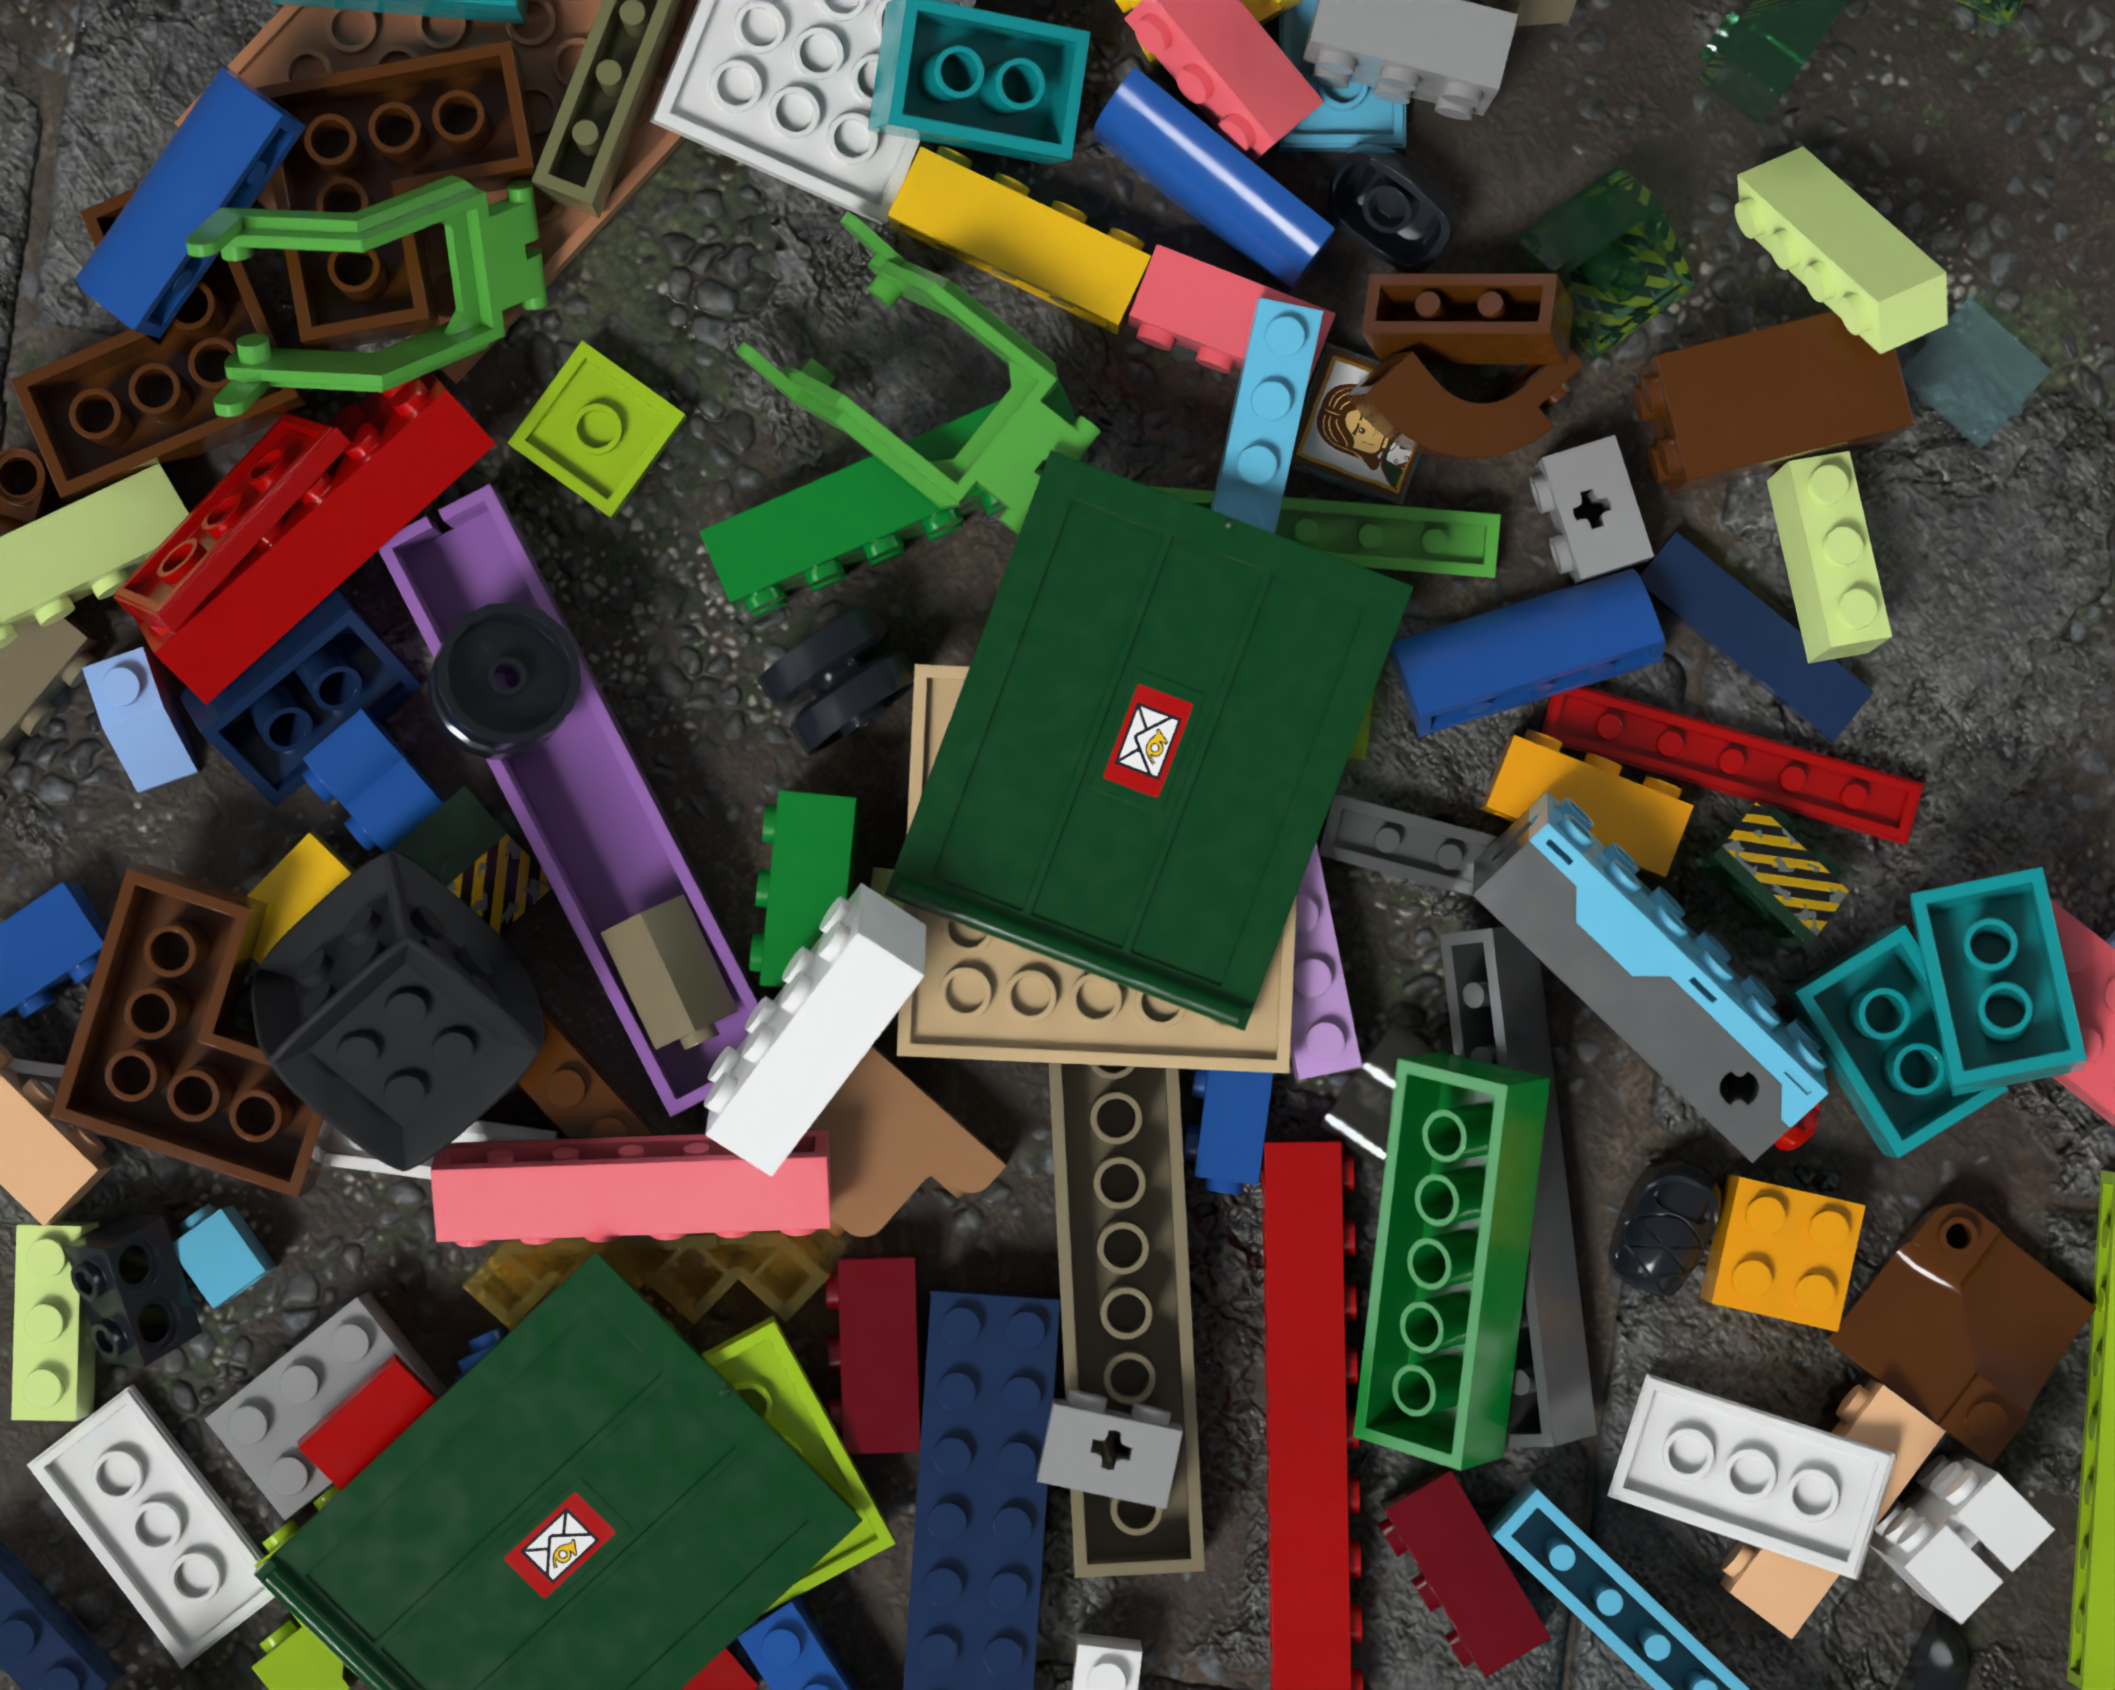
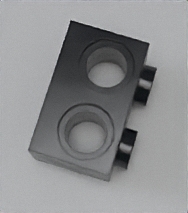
(133, 1289)

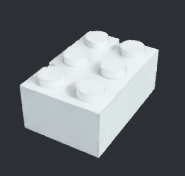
(1940, 1522)

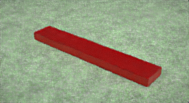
(1734, 763)

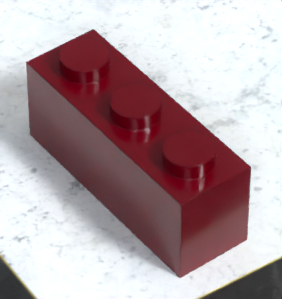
(876, 1353)
(1462, 1572)

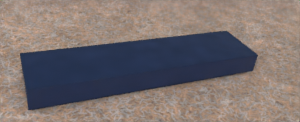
(1752, 637)

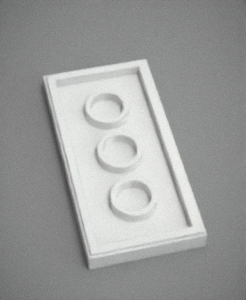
(1752, 1476)
(155, 1524)

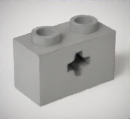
(1602, 478)
(1136, 1476)

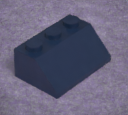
(301, 693)

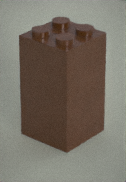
(1766, 401)

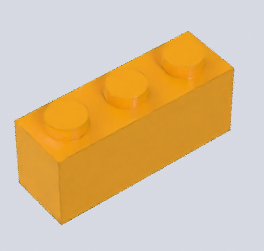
(1637, 817)

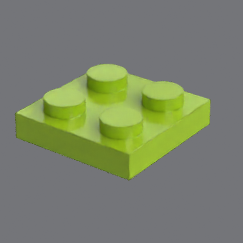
(597, 430)

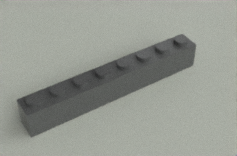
(1503, 1020)

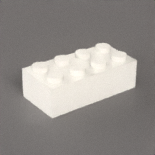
(814, 1028)

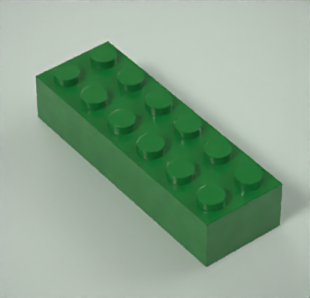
(843, 521)
(1451, 1258)

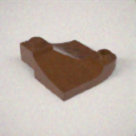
(1962, 1327)

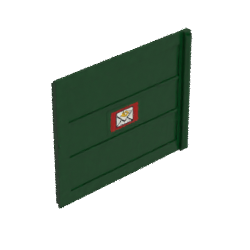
(1148, 740)
(563, 1515)

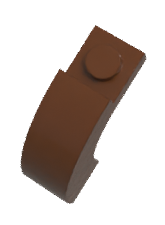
(1423, 417)

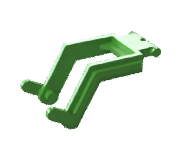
(487, 273)
(1007, 445)

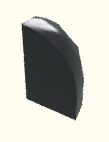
(1937, 1660)

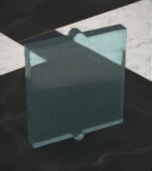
(1974, 373)

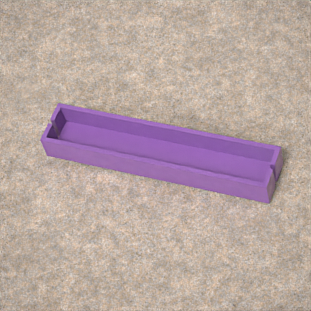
(582, 791)

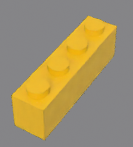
(1020, 239)

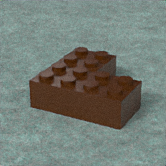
(379, 137)
(148, 396)
(159, 1046)

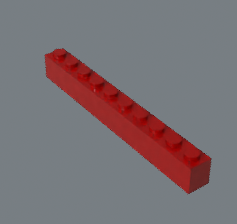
(1308, 1415)

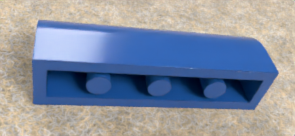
(212, 161)
(1212, 181)
(1528, 651)

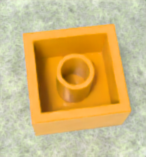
(1782, 1252)

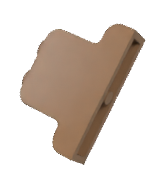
(891, 1139)

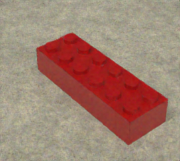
(399, 460)

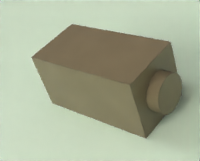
(670, 974)

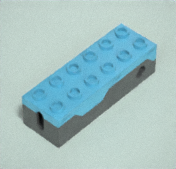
(1654, 977)

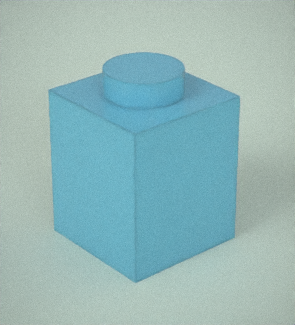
(221, 1254)

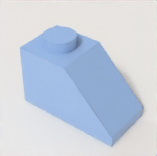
(141, 718)

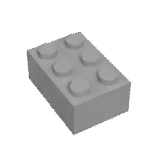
(1412, 49)
(299, 1389)

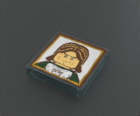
(1340, 442)

